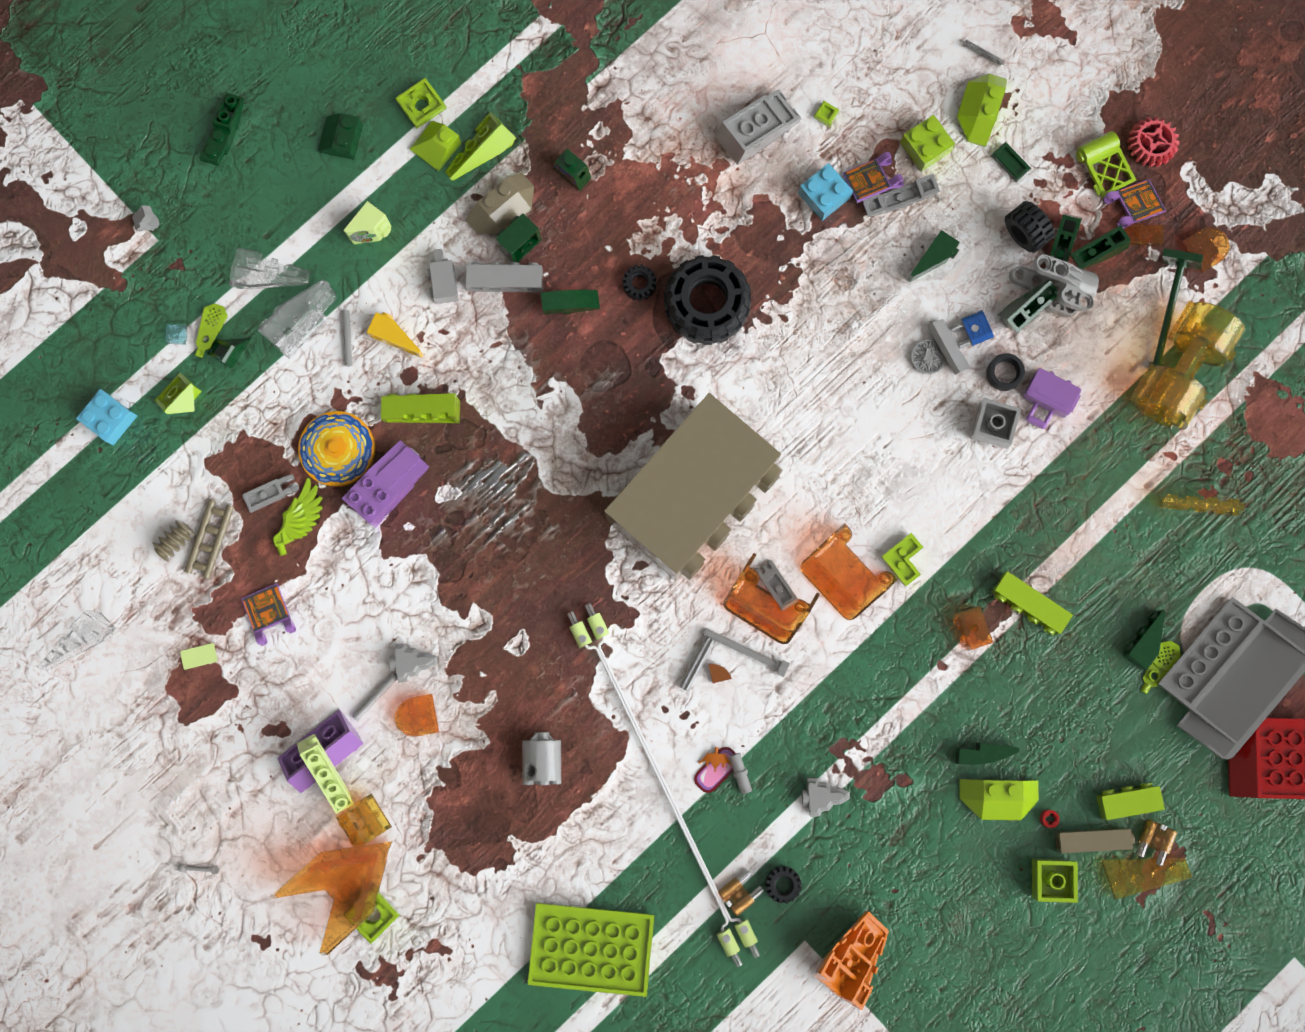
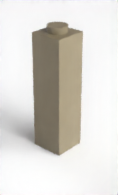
(1094, 840)

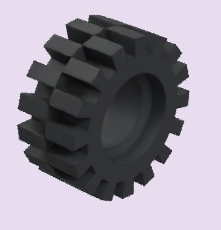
(643, 272)
(792, 893)

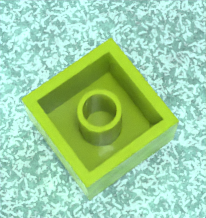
(927, 143)
(1055, 880)

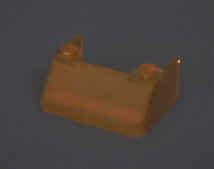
(761, 611)

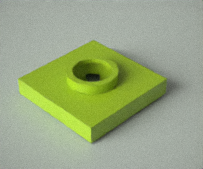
(421, 91)
(372, 930)

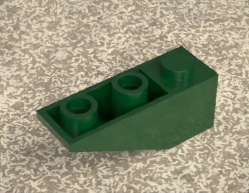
(1147, 643)

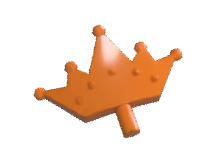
(715, 759)

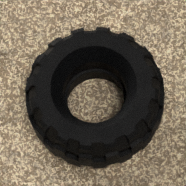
(697, 325)

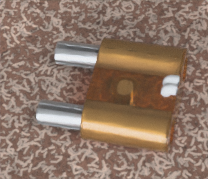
(1158, 838)
(737, 896)

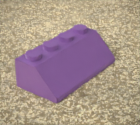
(337, 739)

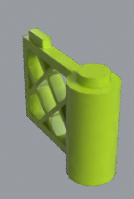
(1098, 150)

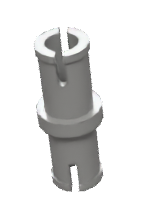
(740, 773)

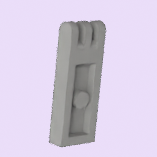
(777, 586)

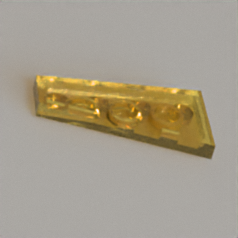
(1211, 503)
(1141, 875)

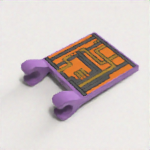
(871, 179)
(1138, 202)
(266, 610)

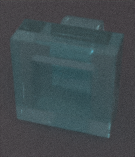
(176, 334)

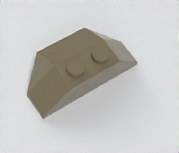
(501, 205)

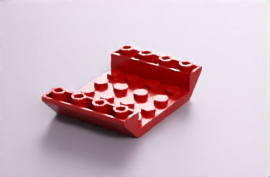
(1270, 762)

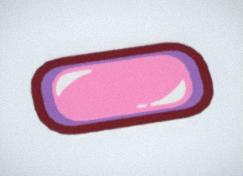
(709, 780)

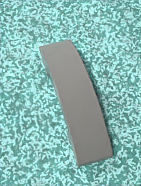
(901, 197)

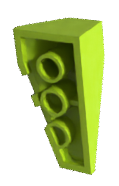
(490, 140)

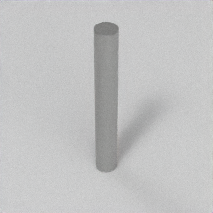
(347, 338)
(374, 698)

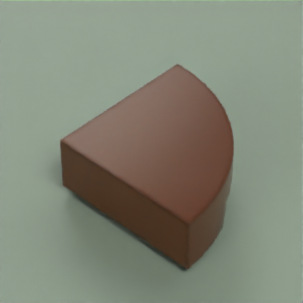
(718, 673)

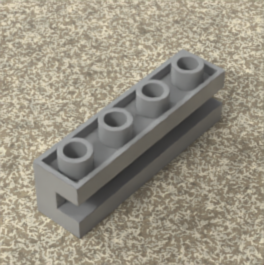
(504, 277)

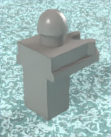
(145, 219)

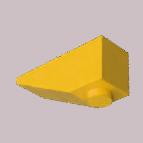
(388, 331)

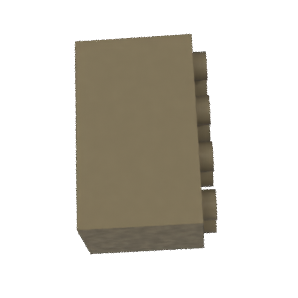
(695, 488)

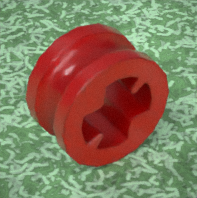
(1046, 813)

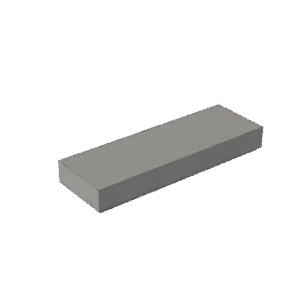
(948, 346)

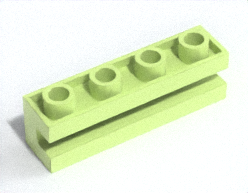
(325, 773)

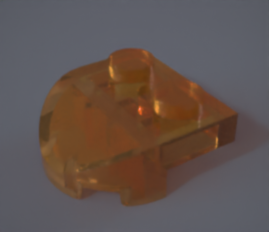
(1210, 243)
(417, 716)

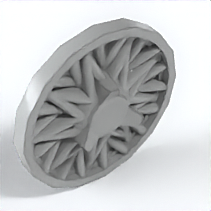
(927, 357)

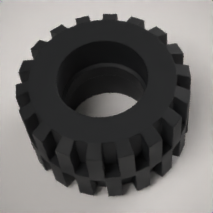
(1029, 226)

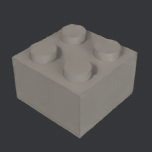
(995, 423)

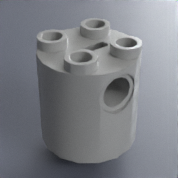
(541, 760)

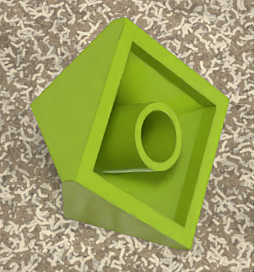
(178, 396)

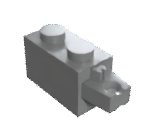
(443, 279)

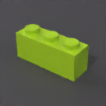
(1130, 801)

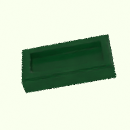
(1011, 162)

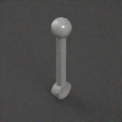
(214, 870)

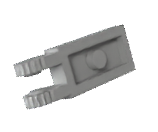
(268, 493)

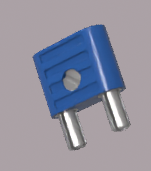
(976, 328)

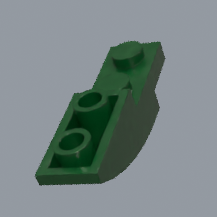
(224, 129)

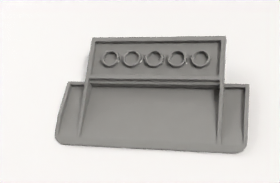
(1236, 675)

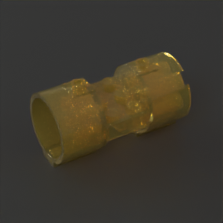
(1205, 336)

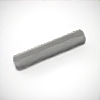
(696, 664)

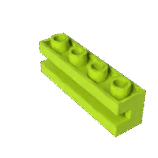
(1031, 603)

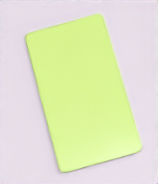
(198, 656)

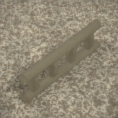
(213, 550)

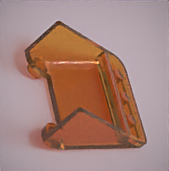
(843, 576)

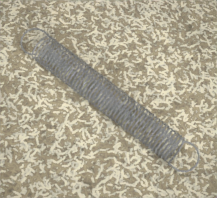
(983, 52)

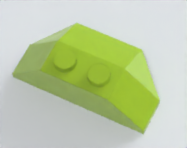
(980, 107)
(999, 798)

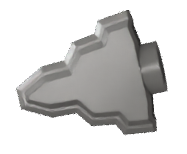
(410, 662)
(821, 796)

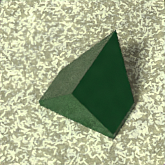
(228, 350)

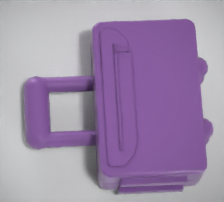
(1051, 394)

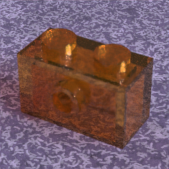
(973, 628)

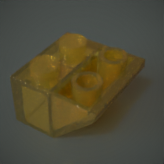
(363, 821)

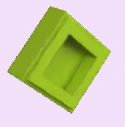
(826, 113)

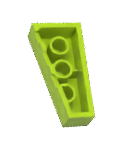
(420, 408)

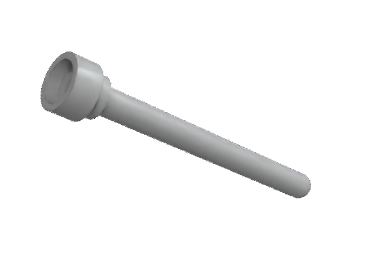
(780, 666)

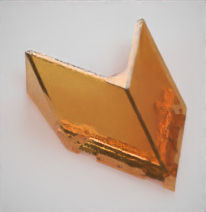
(352, 881)

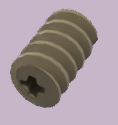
(170, 543)

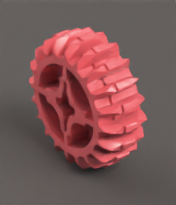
(1143, 144)

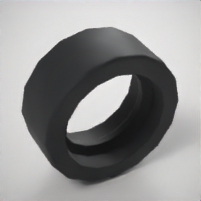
(1015, 361)

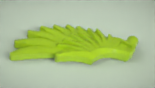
(299, 517)

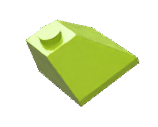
(436, 144)

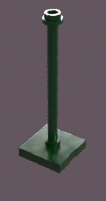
(1180, 260)

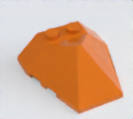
(852, 961)

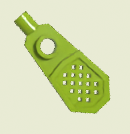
(209, 330)
(1158, 667)

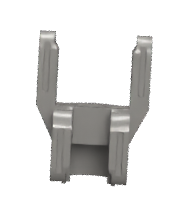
(1068, 279)

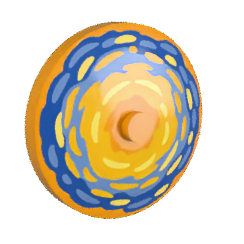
(336, 449)

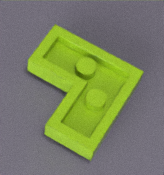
(898, 559)

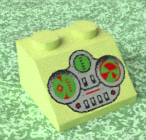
(368, 225)

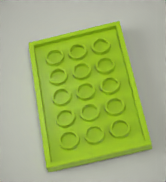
(591, 949)

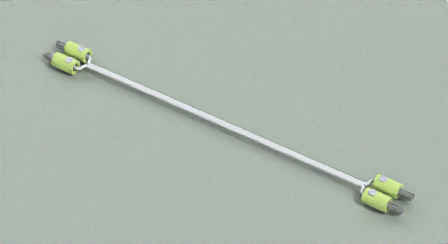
(742, 927)

